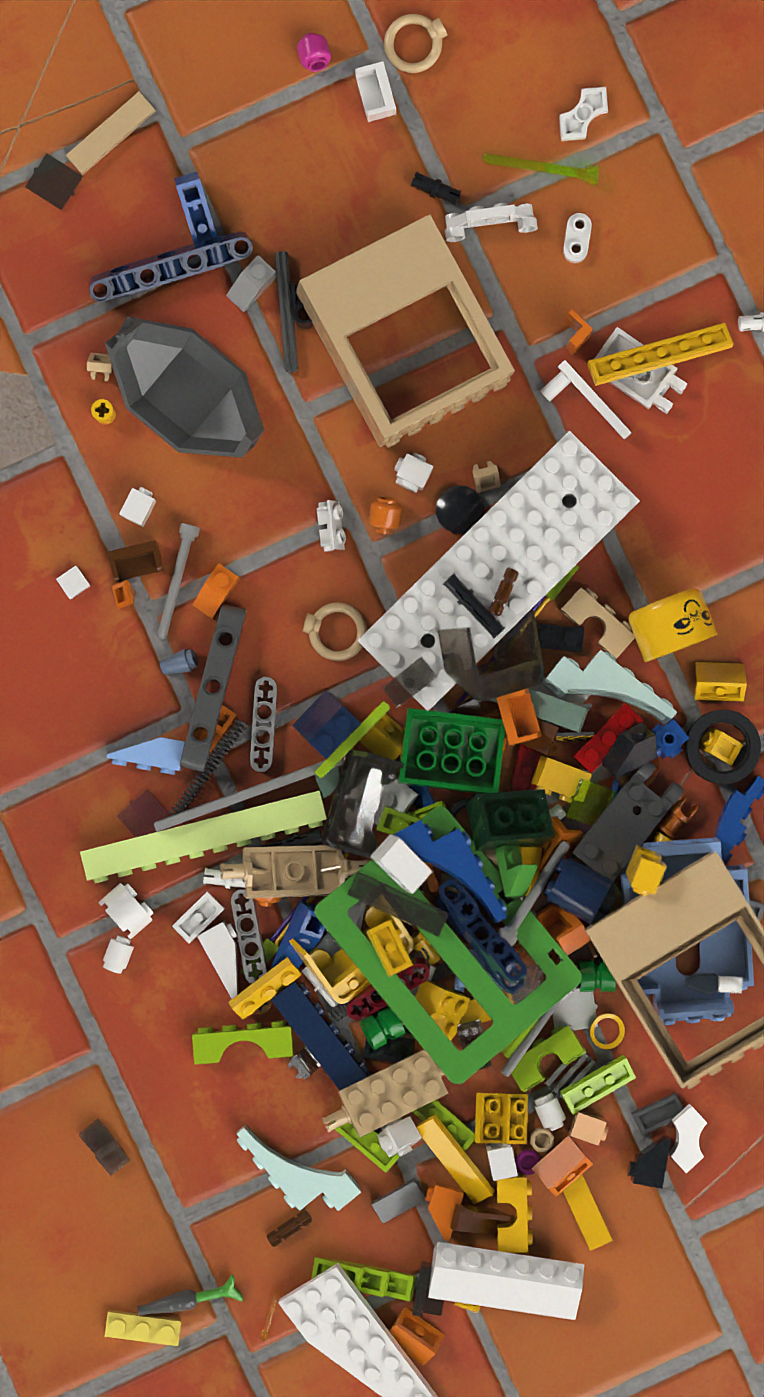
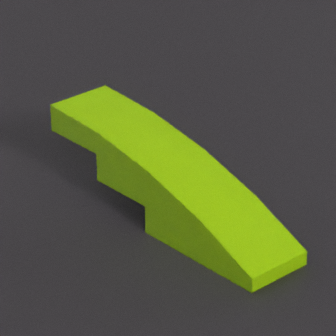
(372, 1279)

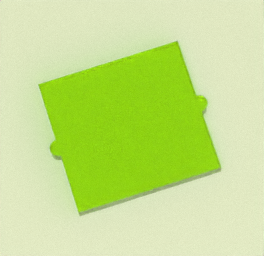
(589, 802)

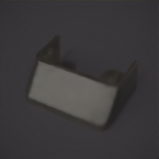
(516, 663)
(357, 802)

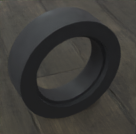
(751, 756)

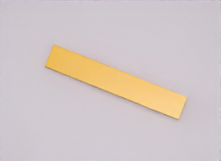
(660, 354)

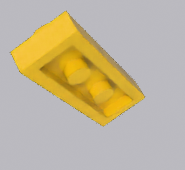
(265, 988)

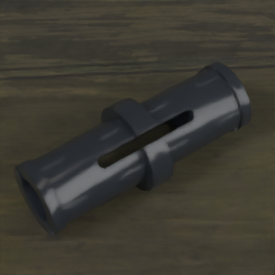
(436, 188)

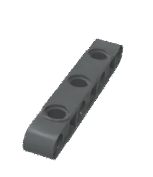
(208, 704)

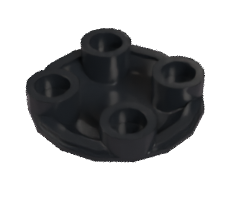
(459, 509)

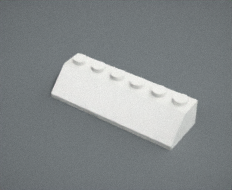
(506, 1280)

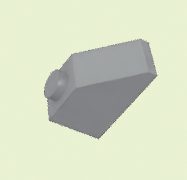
(251, 283)

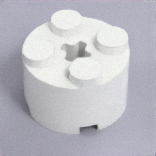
(126, 910)

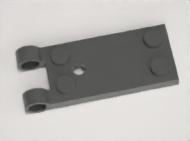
(618, 830)

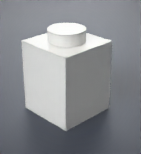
(138, 506)

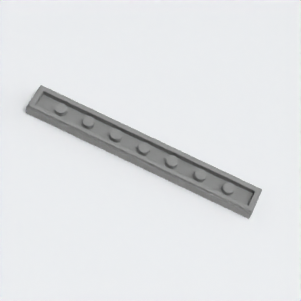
(238, 796)

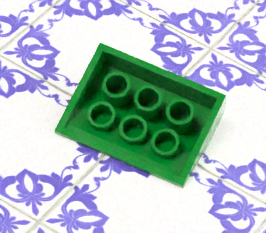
(451, 751)

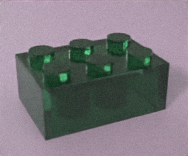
(510, 819)

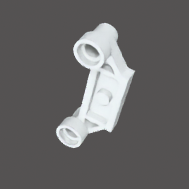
(483, 216)

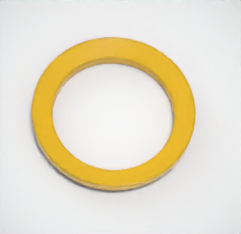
(621, 1031)

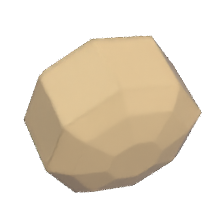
(542, 1139)

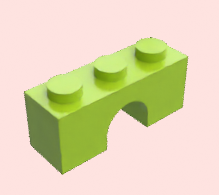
(562, 1042)

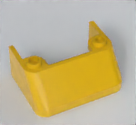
(338, 973)

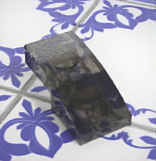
(104, 1146)

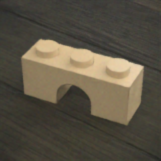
(616, 634)

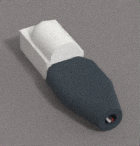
(713, 983)

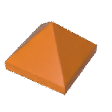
(123, 594)

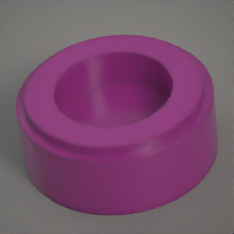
(526, 1160)

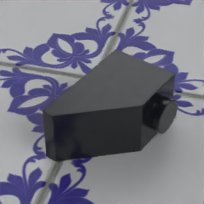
(631, 750)
(651, 1164)

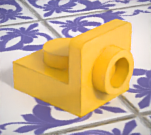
(720, 745)

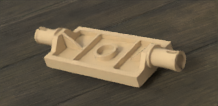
(291, 871)
(388, 1094)

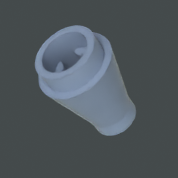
(180, 662)

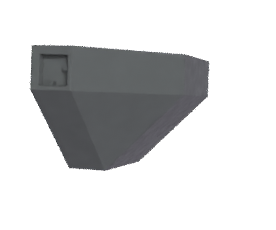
(184, 389)

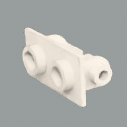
(334, 536)

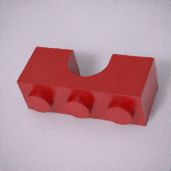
(596, 748)

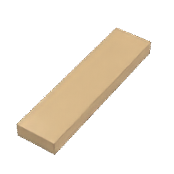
(110, 133)

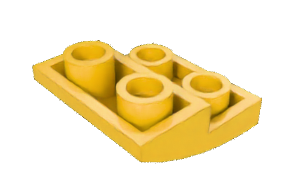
(501, 1118)

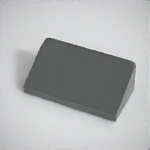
(398, 1200)

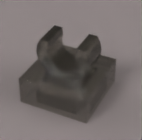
(304, 1063)

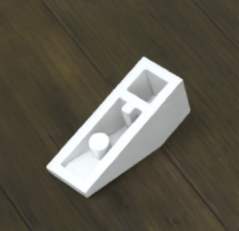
(222, 951)

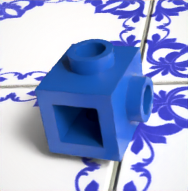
(675, 738)

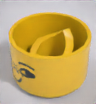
(672, 624)

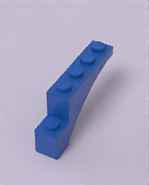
(455, 857)

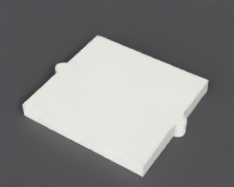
(576, 1010)

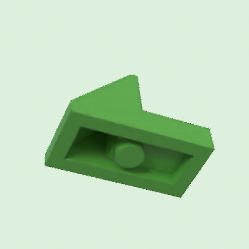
(514, 874)

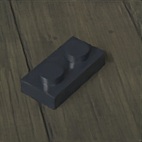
(560, 637)

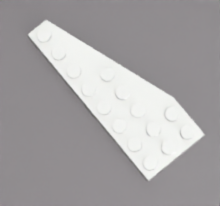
(349, 1332)

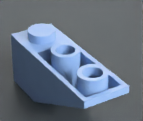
(158, 752)

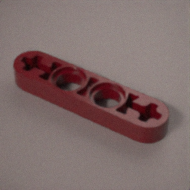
(374, 1005)

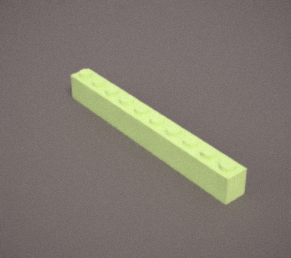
(203, 835)

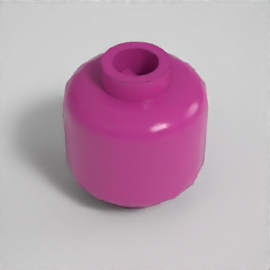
(313, 52)

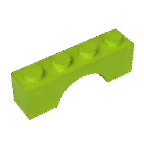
(273, 1039)

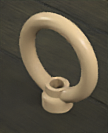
(436, 31)
(313, 622)

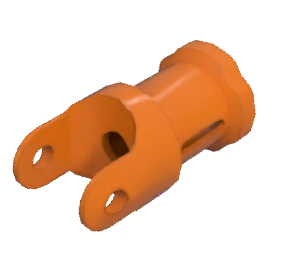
(676, 818)

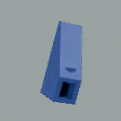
(302, 928)

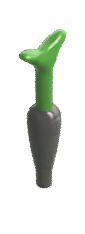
(188, 1299)

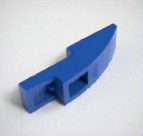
(737, 807)

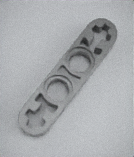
(266, 724)
(251, 936)

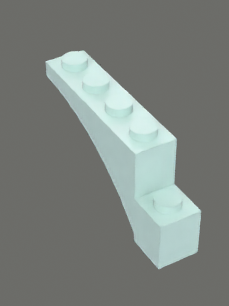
(606, 679)
(297, 1180)

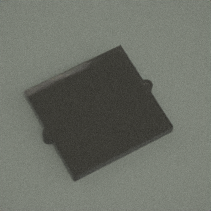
(54, 181)

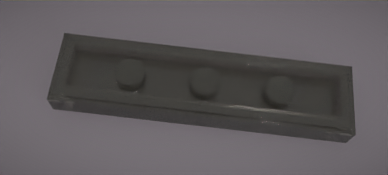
(397, 904)

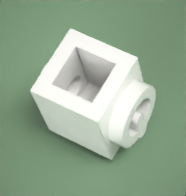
(413, 472)
(398, 1136)

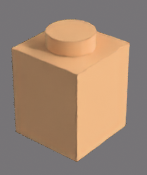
(588, 1127)

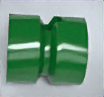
(595, 976)
(382, 1027)

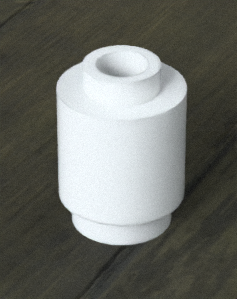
(118, 954)
(549, 1111)

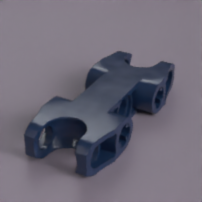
(495, 951)

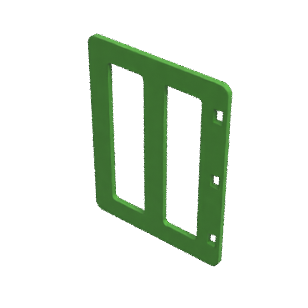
(507, 1018)

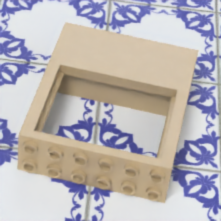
(380, 283)
(661, 927)

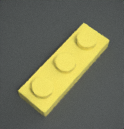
(143, 1328)

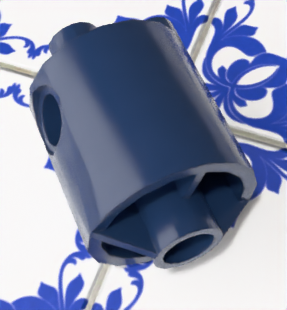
(581, 891)

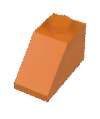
(216, 590)
(441, 1205)

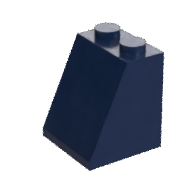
(326, 724)

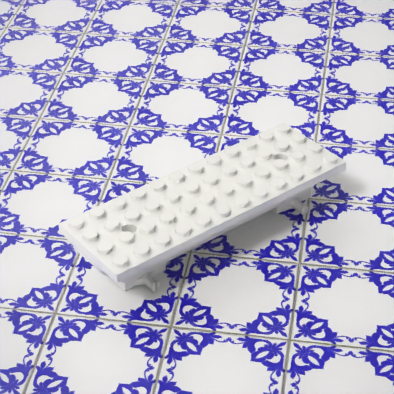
(535, 529)

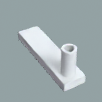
(569, 375)

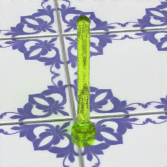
(588, 174)

